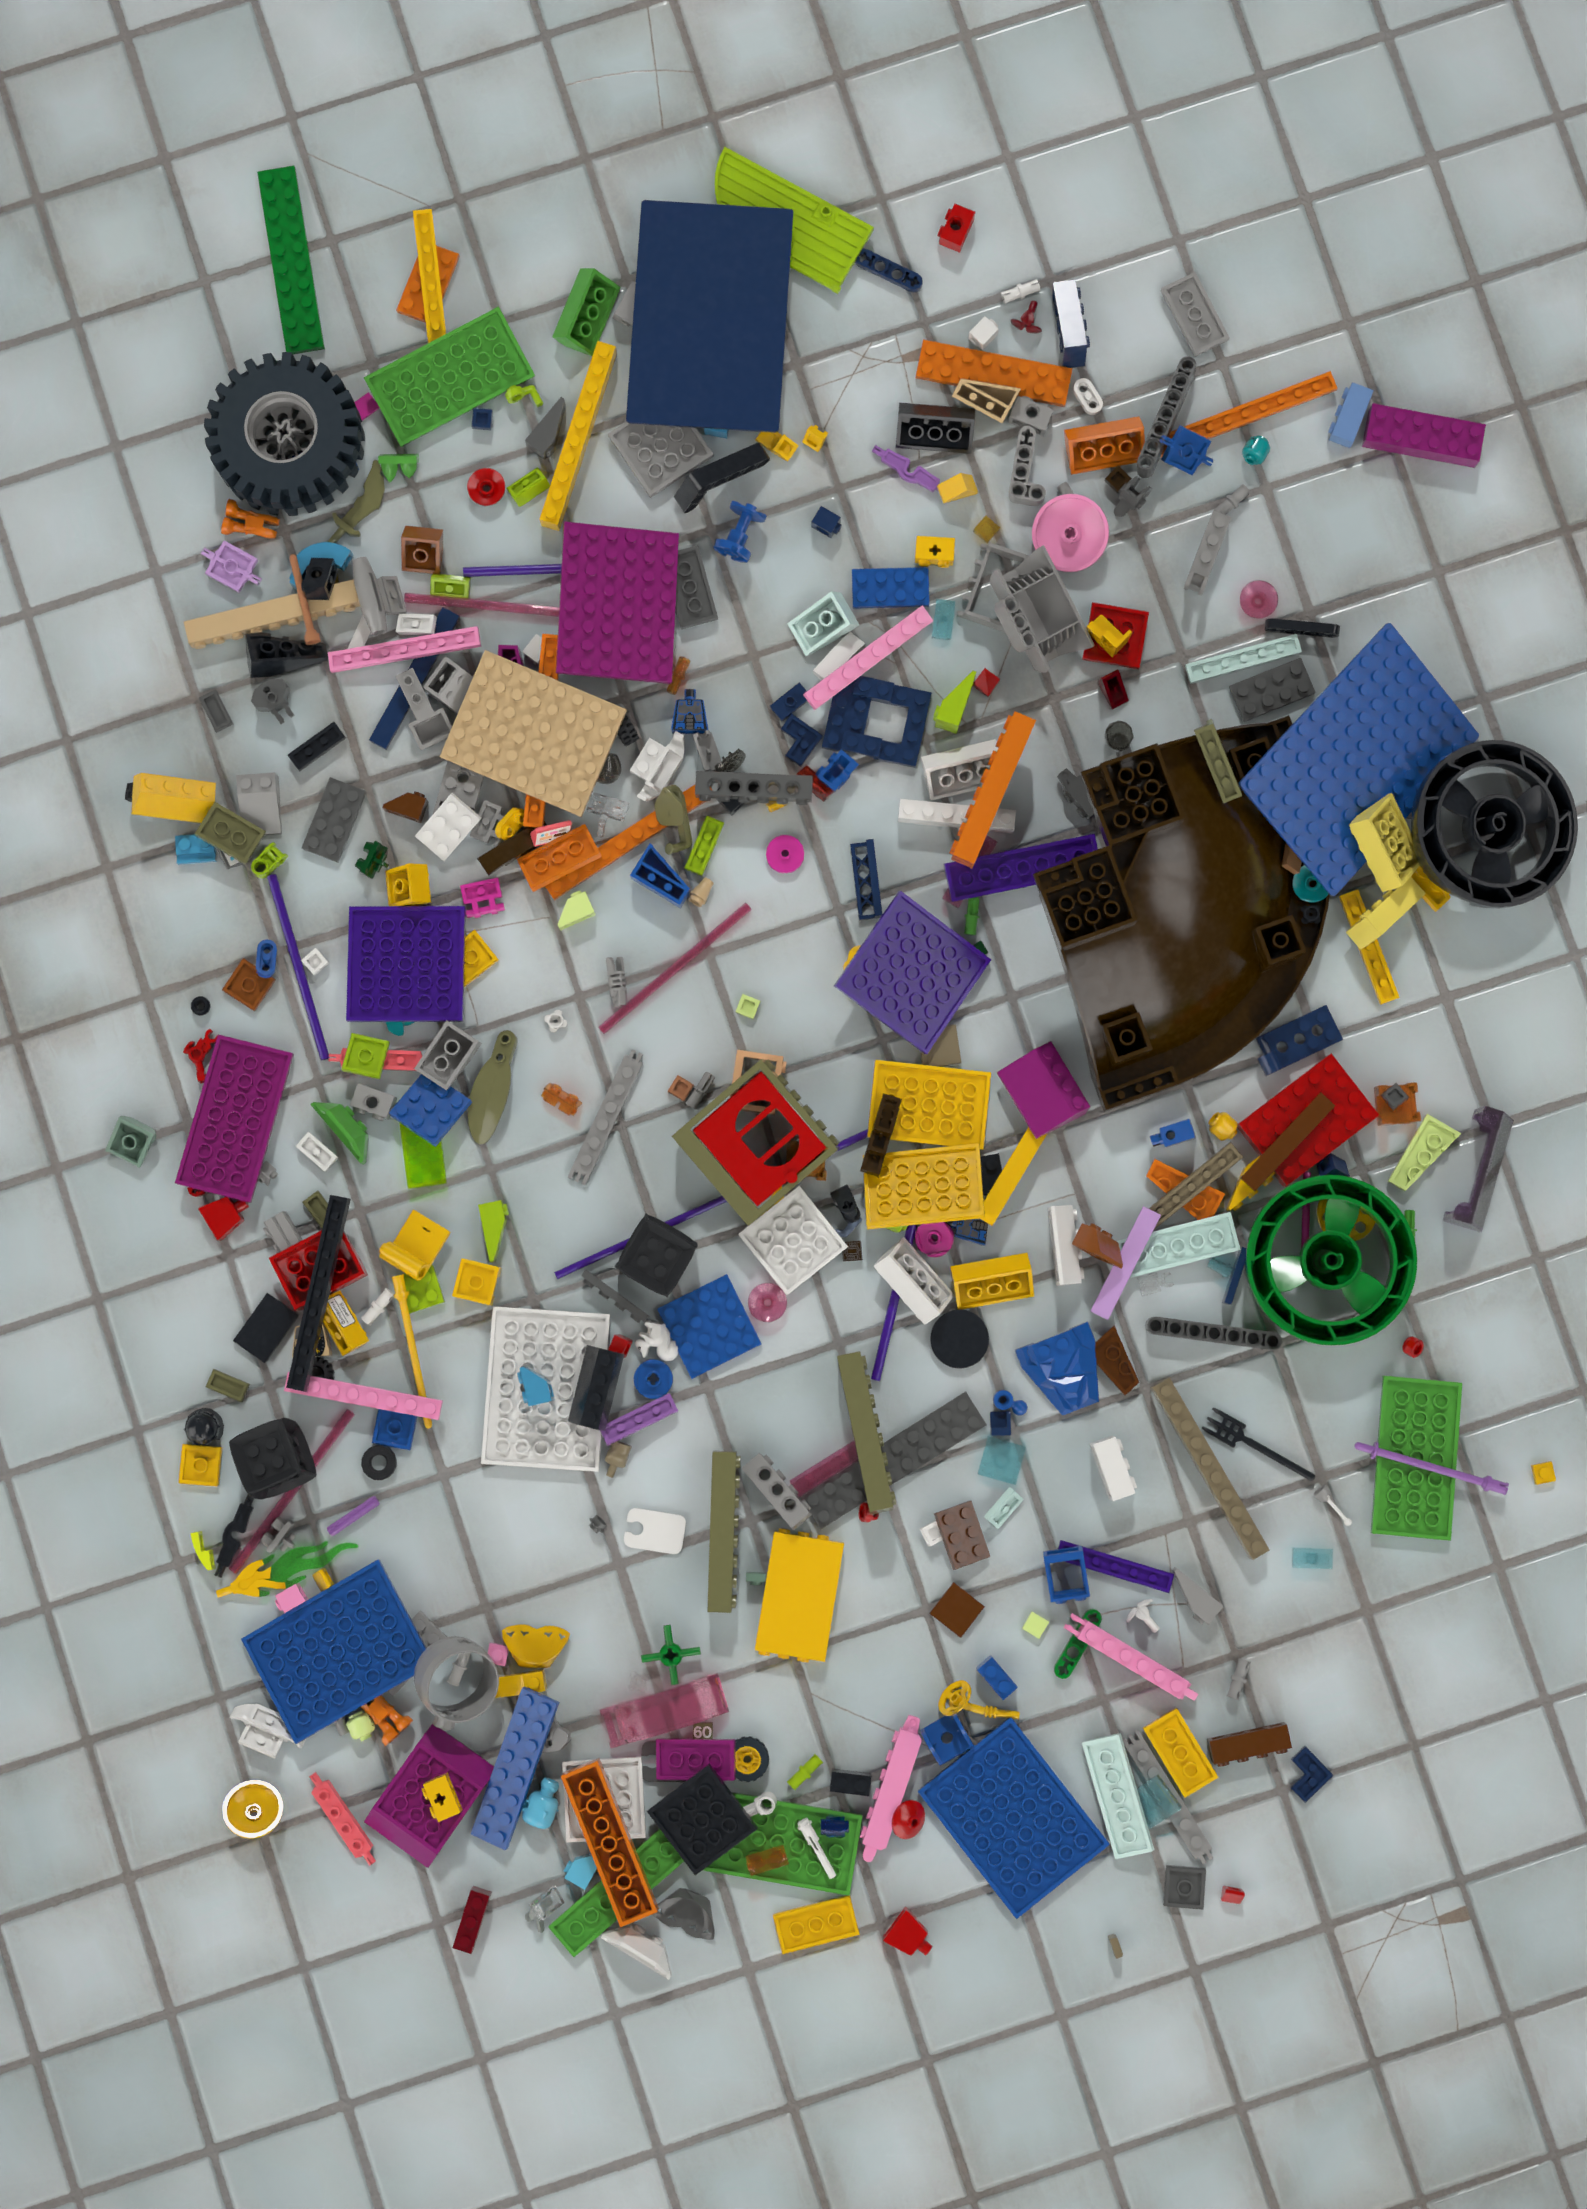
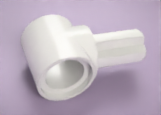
(757, 1806)

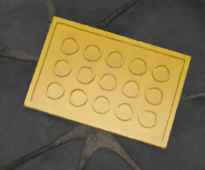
(936, 1104)
(925, 1187)

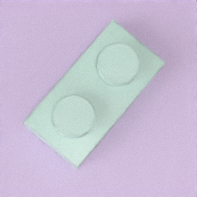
(1003, 1507)

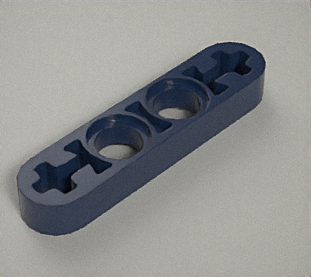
(887, 272)

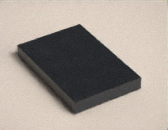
(266, 1327)

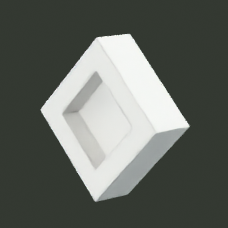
(315, 961)
(931, 1533)

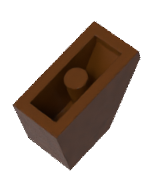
(408, 806)

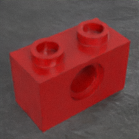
(955, 238)

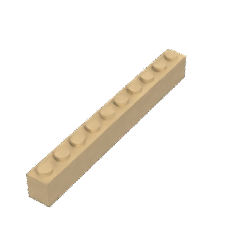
(267, 615)

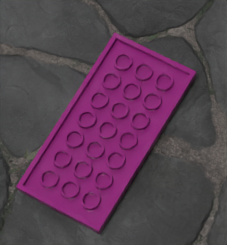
(234, 1118)

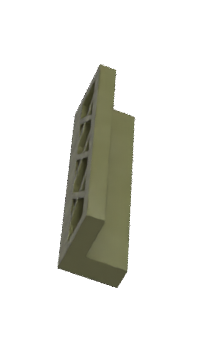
(1218, 761)

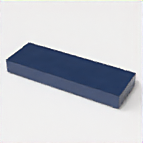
(1235, 1277)

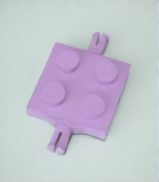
(231, 566)

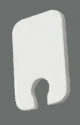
(660, 1533)

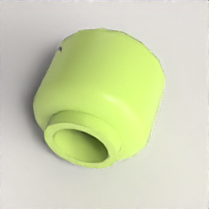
(360, 1726)

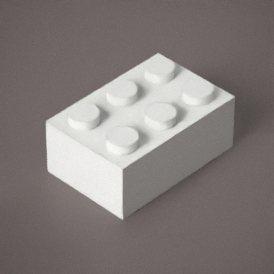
(1113, 1468)

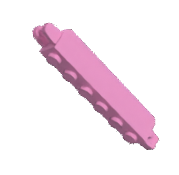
(1132, 1658)
(892, 1788)

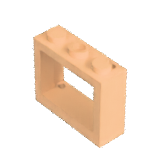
(780, 1068)

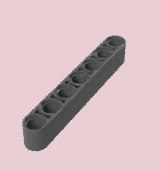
(1169, 409)
(1223, 1331)

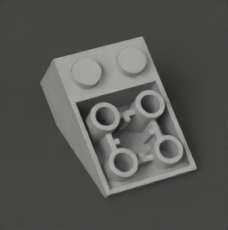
(448, 684)

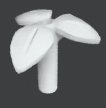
(1143, 1613)

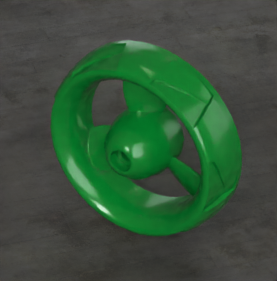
(1366, 1295)

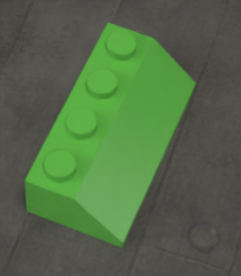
(586, 311)

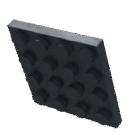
(702, 1819)

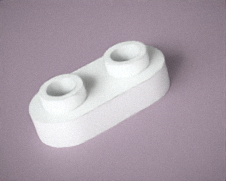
(1088, 397)

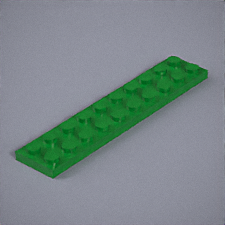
(291, 260)

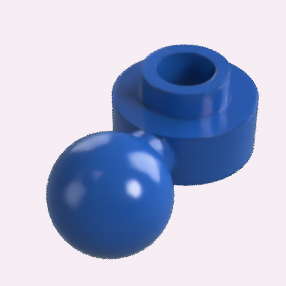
(1018, 1407)

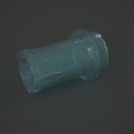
(1220, 1267)

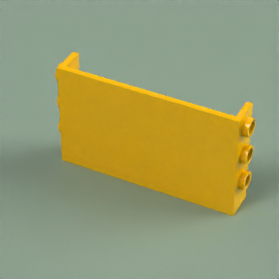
(799, 1596)

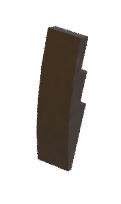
(508, 851)
(880, 1135)

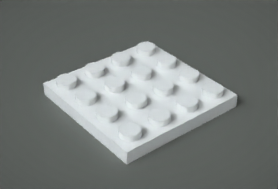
(793, 1240)
(626, 1782)

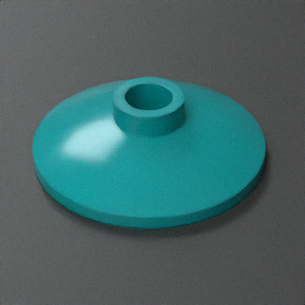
(1303, 889)

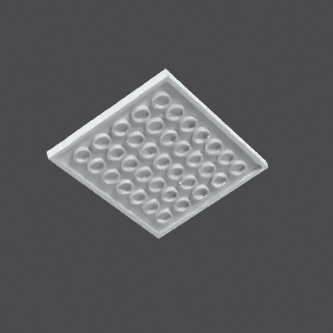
(554, 1348)

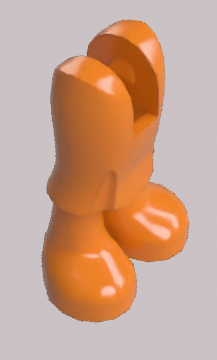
(253, 521)
(379, 1711)

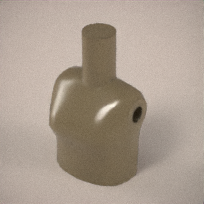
(617, 1457)

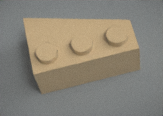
(987, 398)

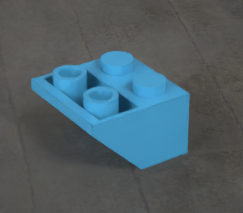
(537, 1388)

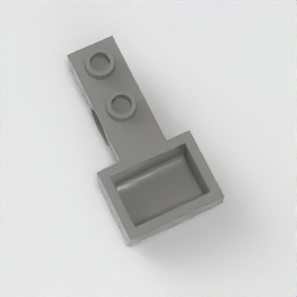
(429, 725)

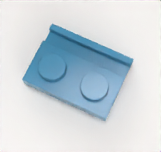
(193, 850)

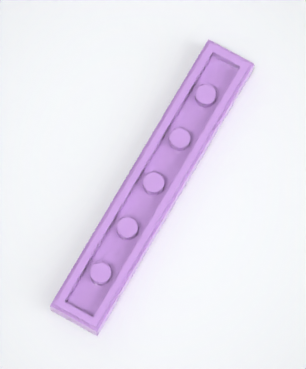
(1130, 1255)

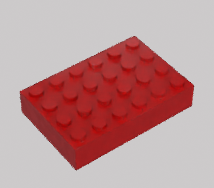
(1348, 1117)

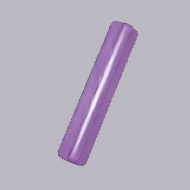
(353, 1515)

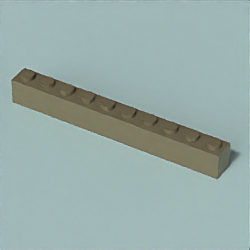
(1210, 1468)

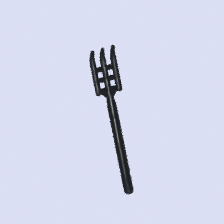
(1239, 1436)

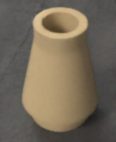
(700, 893)

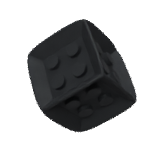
(656, 1255)
(272, 1458)

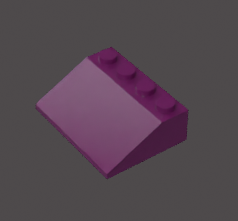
(1043, 1090)

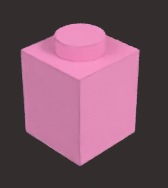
(290, 1598)

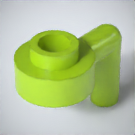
(516, 393)

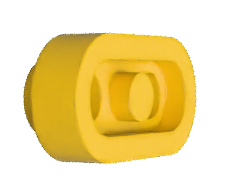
(510, 824)

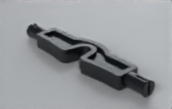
(230, 1544)

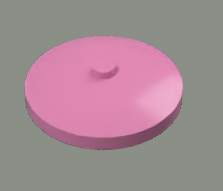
(1071, 531)

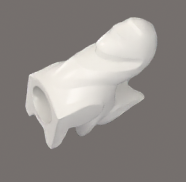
(657, 1336)

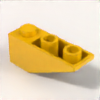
(1242, 1190)

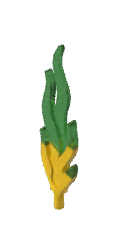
(276, 1576)

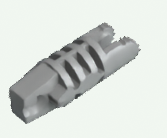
(617, 981)

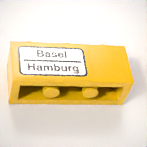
(343, 1324)

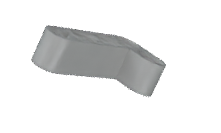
(1024, 465)

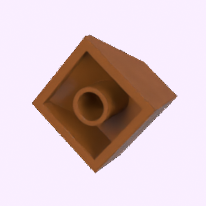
(421, 549)
(1098, 1244)

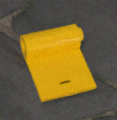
(415, 1247)

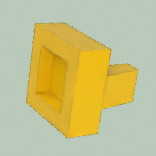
(814, 438)

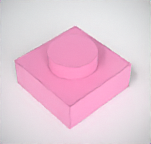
(498, 1653)

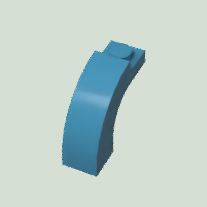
(340, 554)

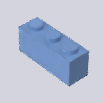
(1350, 414)

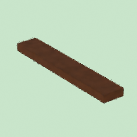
(1287, 1141)

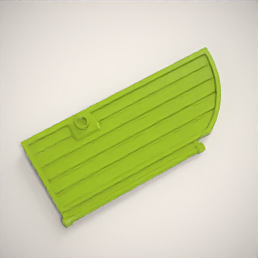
(822, 235)

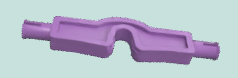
(901, 465)

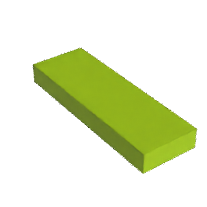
(704, 845)

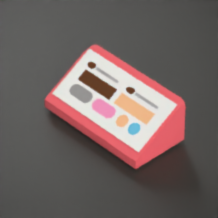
(550, 832)

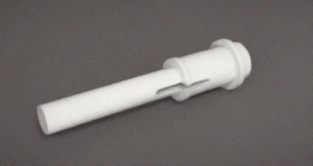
(812, 1839)

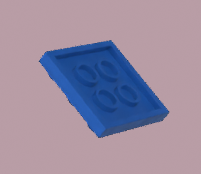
(430, 1109)

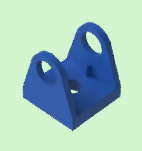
(933, 1737)

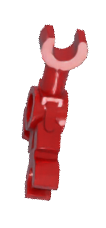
(198, 1053)

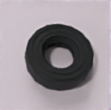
(366, 1462)

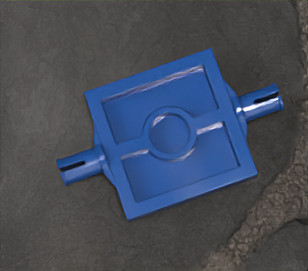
(1186, 450)

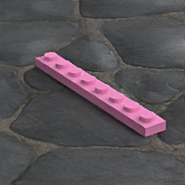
(404, 649)
(868, 657)
(371, 1397)

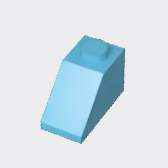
(580, 1870)

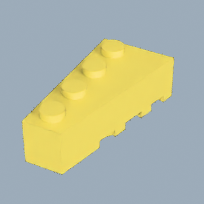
(1385, 913)

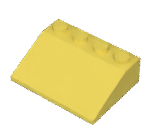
(1386, 843)

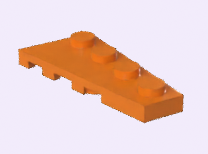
(1167, 1177)

